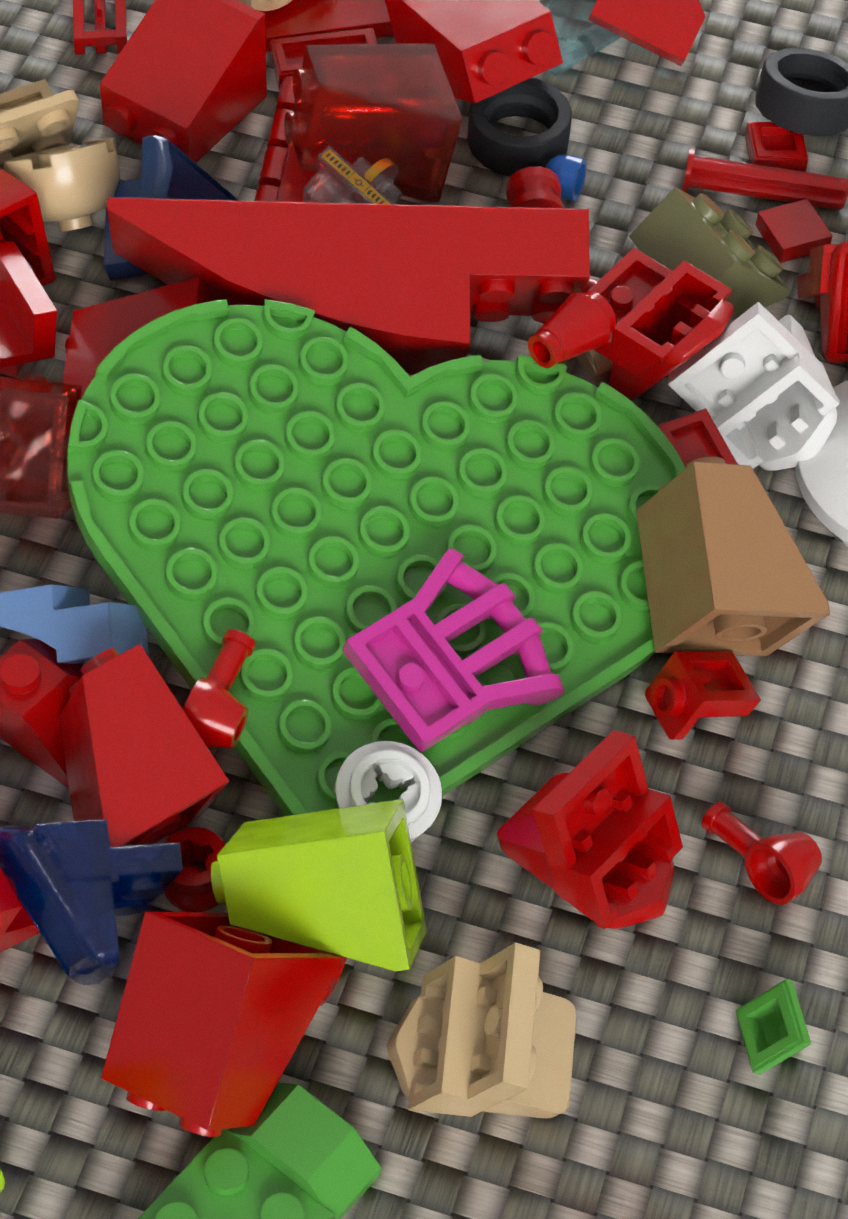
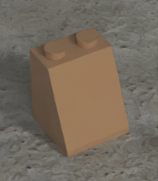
(723, 565)

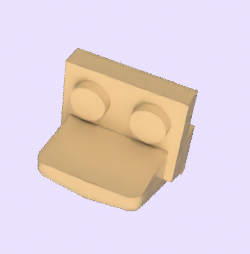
(486, 1040)

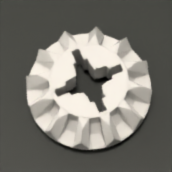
(397, 767)

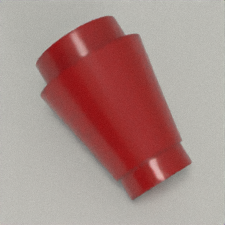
(573, 329)

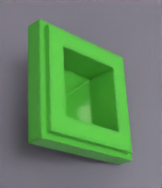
(773, 1026)

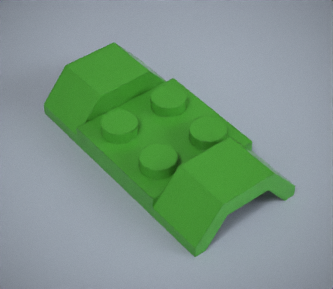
(286, 1166)

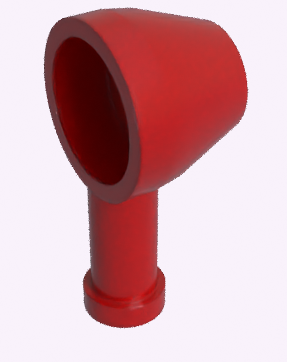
(210, 705)
(777, 864)

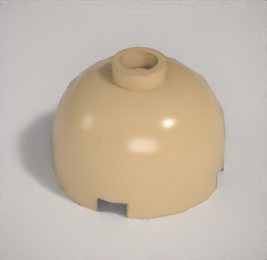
(70, 180)

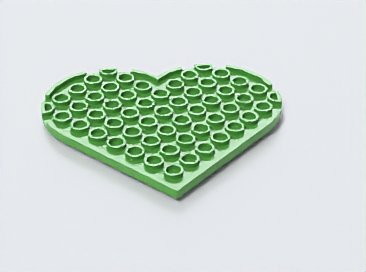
(310, 486)

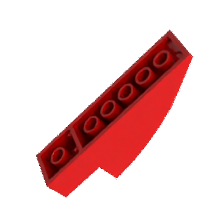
(381, 268)

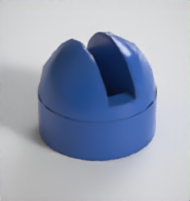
(571, 173)

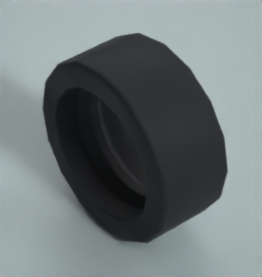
(804, 91)
(512, 153)

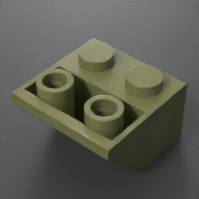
(715, 244)

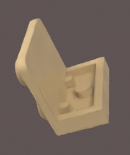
(35, 119)

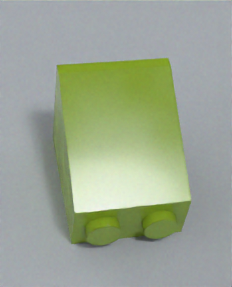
(328, 882)

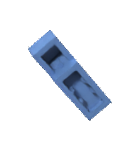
(70, 624)

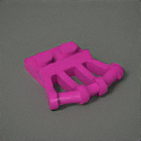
(423, 677)

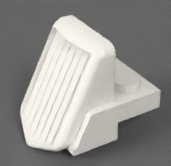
(762, 390)

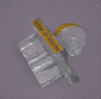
(360, 183)

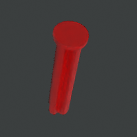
(763, 181)

